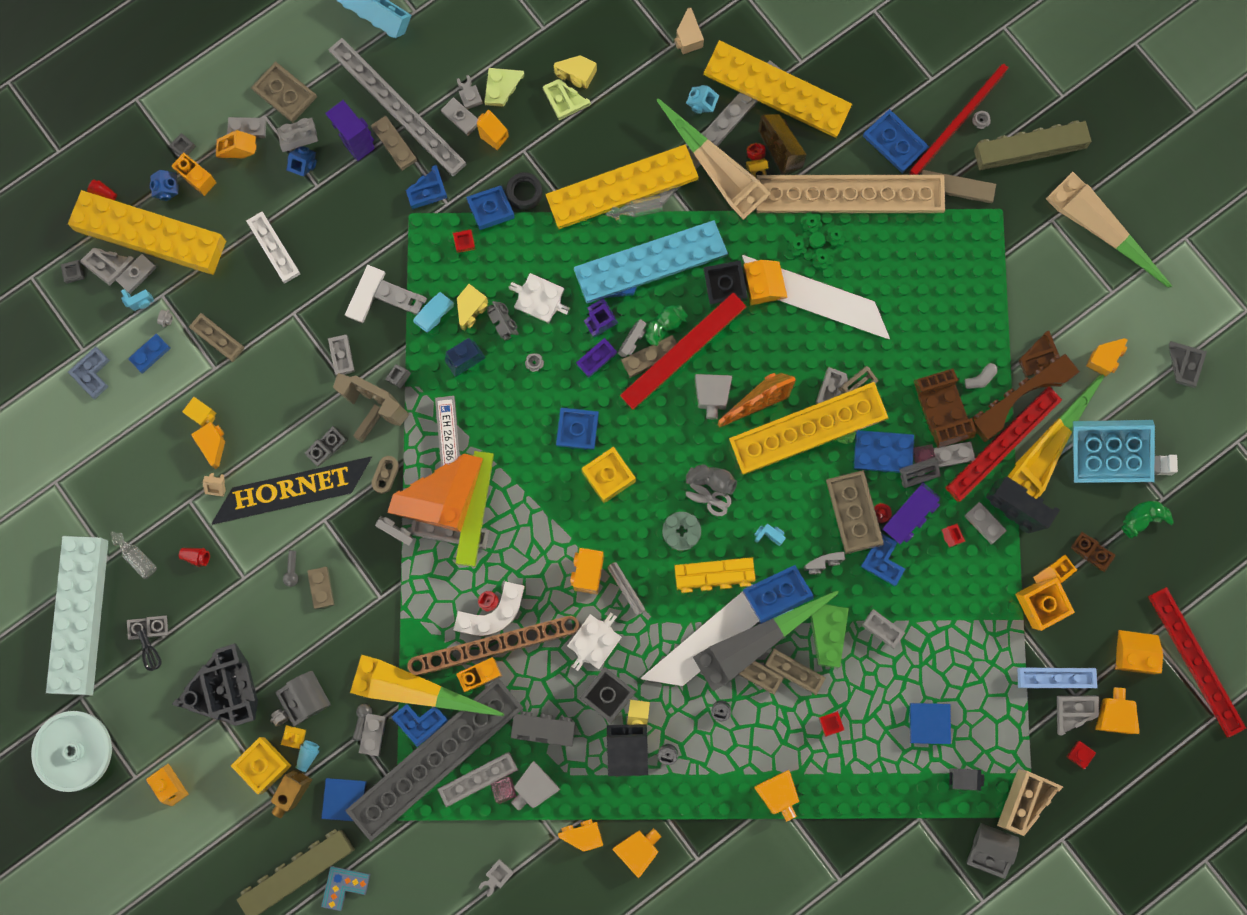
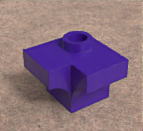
(600, 318)

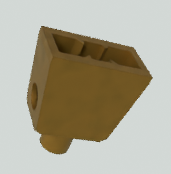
(289, 792)

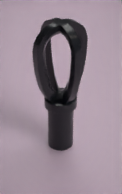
(146, 650)

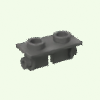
(507, 326)

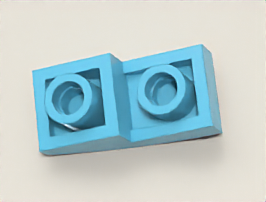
(433, 311)

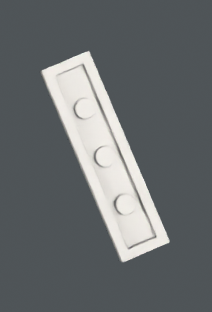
(273, 247)

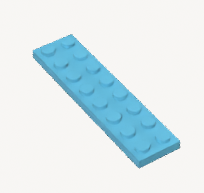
(650, 261)

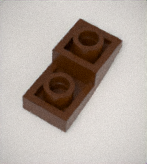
(1093, 552)

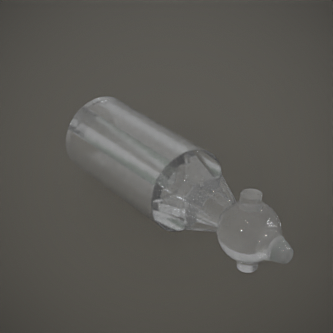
(638, 207)
(134, 556)

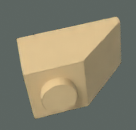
(688, 34)

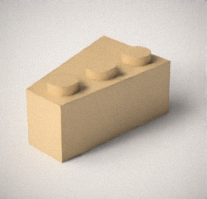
(1026, 801)

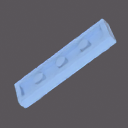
(1057, 678)

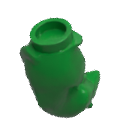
(666, 320)
(1142, 515)

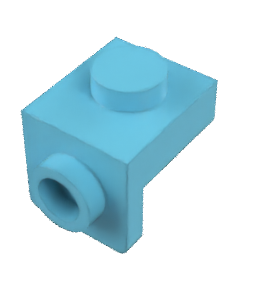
(138, 301)
(774, 534)

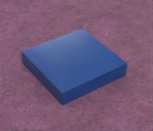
(490, 207)
(577, 428)
(930, 723)
(339, 796)

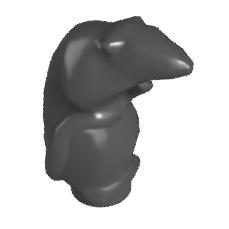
(718, 479)

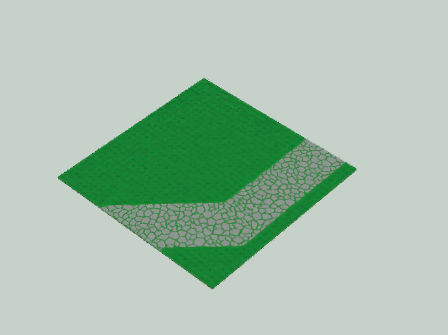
(944, 309)

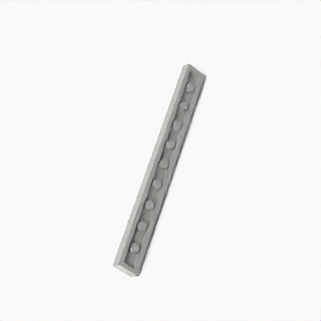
(397, 106)
(721, 128)

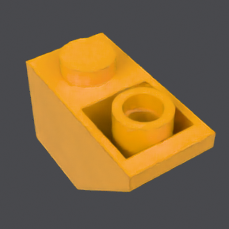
(492, 130)
(194, 174)
(1106, 355)
(479, 674)
(583, 837)

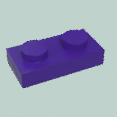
(596, 357)

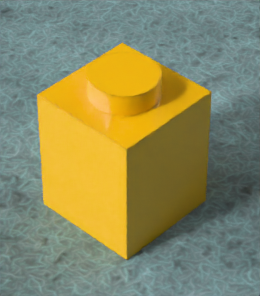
(199, 412)

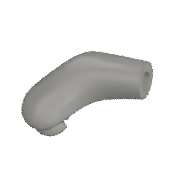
(983, 378)

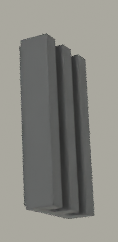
(919, 469)

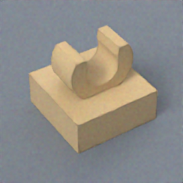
(214, 485)

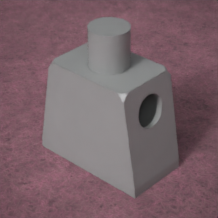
(712, 393)
(534, 787)

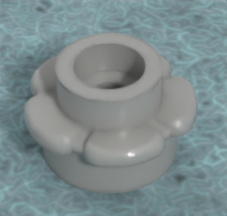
(981, 115)
(165, 318)
(529, 362)
(279, 717)

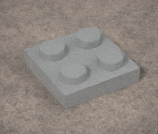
(297, 134)

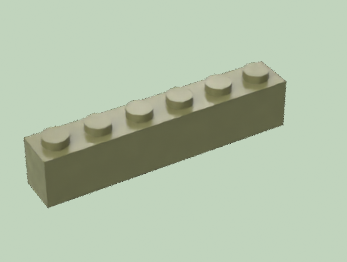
(1032, 145)
(295, 874)

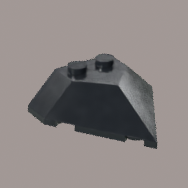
(222, 688)

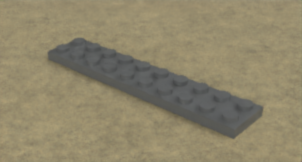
(432, 761)

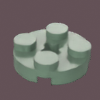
(674, 539)

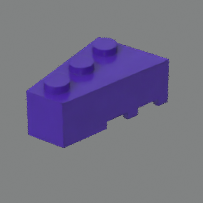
(352, 130)
(912, 513)

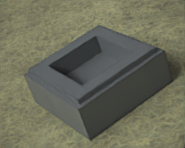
(182, 145)
(72, 271)
(398, 376)

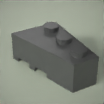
(543, 729)

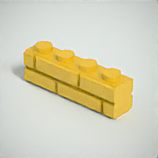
(714, 573)

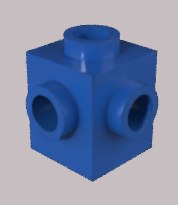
(301, 161)
(164, 185)

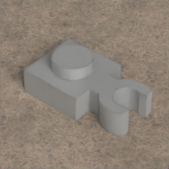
(469, 94)
(498, 876)

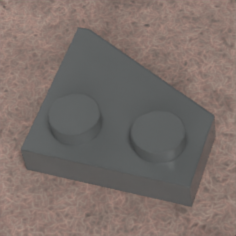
(1186, 363)

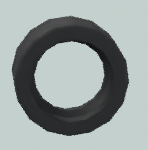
(524, 177)

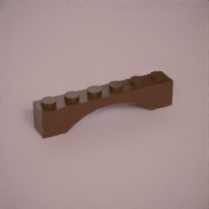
(1055, 375)

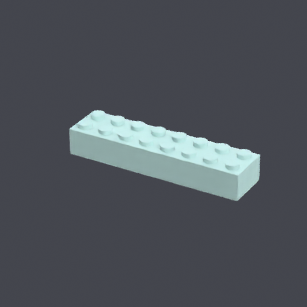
(77, 616)

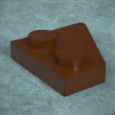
(1038, 355)

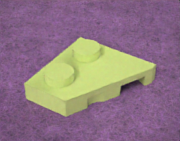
(501, 85)
(564, 99)

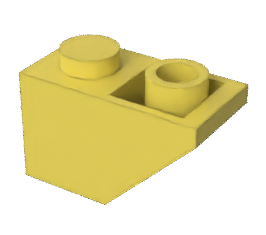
(577, 70)
(470, 304)
(638, 712)

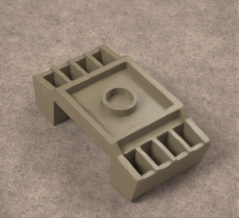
(352, 387)

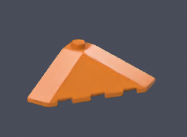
(768, 392)
(440, 497)

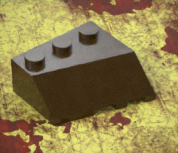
(781, 144)

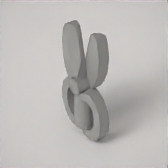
(705, 497)

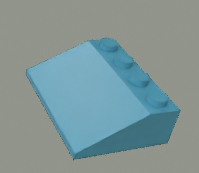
(1113, 451)

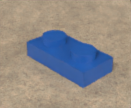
(149, 353)

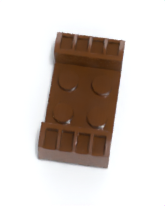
(944, 408)

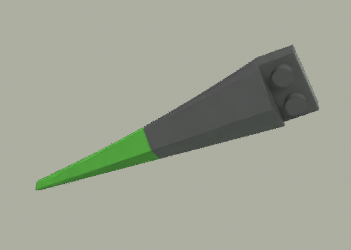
(733, 655)

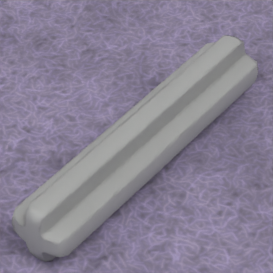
(626, 588)

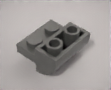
(302, 698)
(993, 851)

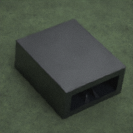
(627, 750)

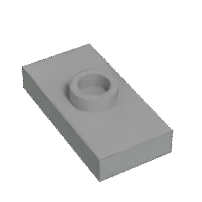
(460, 116)
(136, 273)
(883, 629)

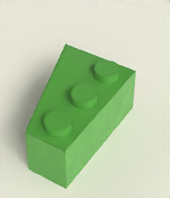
(829, 633)

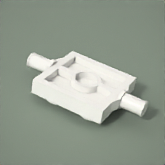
(539, 298)
(594, 641)

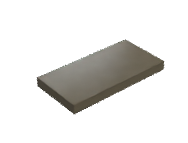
(854, 512)

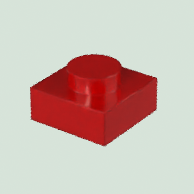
(464, 241)
(953, 535)
(831, 723)
(1081, 754)

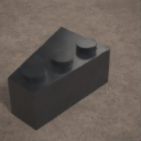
(1020, 506)

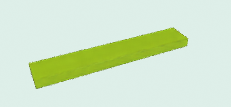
(472, 526)

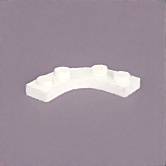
(497, 620)

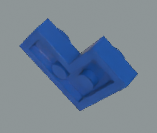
(878, 562)
(419, 728)

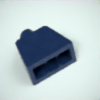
(463, 356)

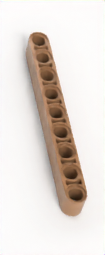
(483, 644)

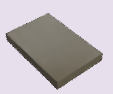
(284, 92)

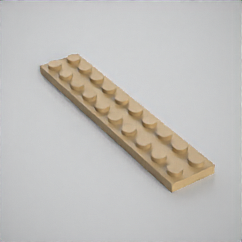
(853, 194)

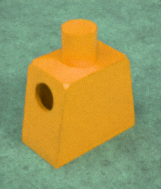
(1118, 714)
(167, 784)
(779, 794)
(638, 850)

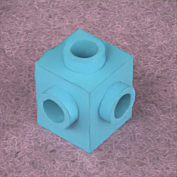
(702, 99)

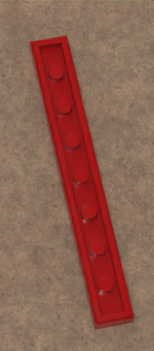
(959, 120)
(683, 351)
(1003, 444)
(1197, 662)

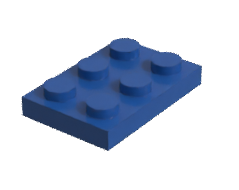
(895, 141)
(883, 451)
(778, 594)

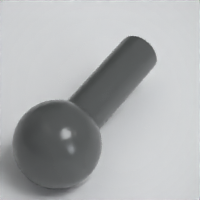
(291, 578)
(362, 711)

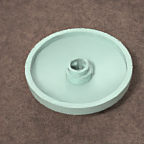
(71, 751)

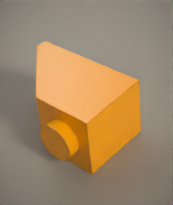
(236, 145)
(210, 442)
(1060, 568)

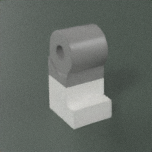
(1165, 465)

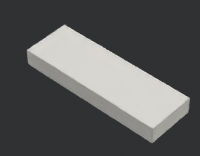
(364, 294)

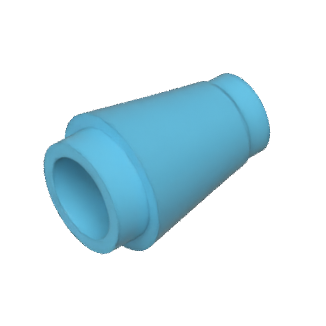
(307, 754)

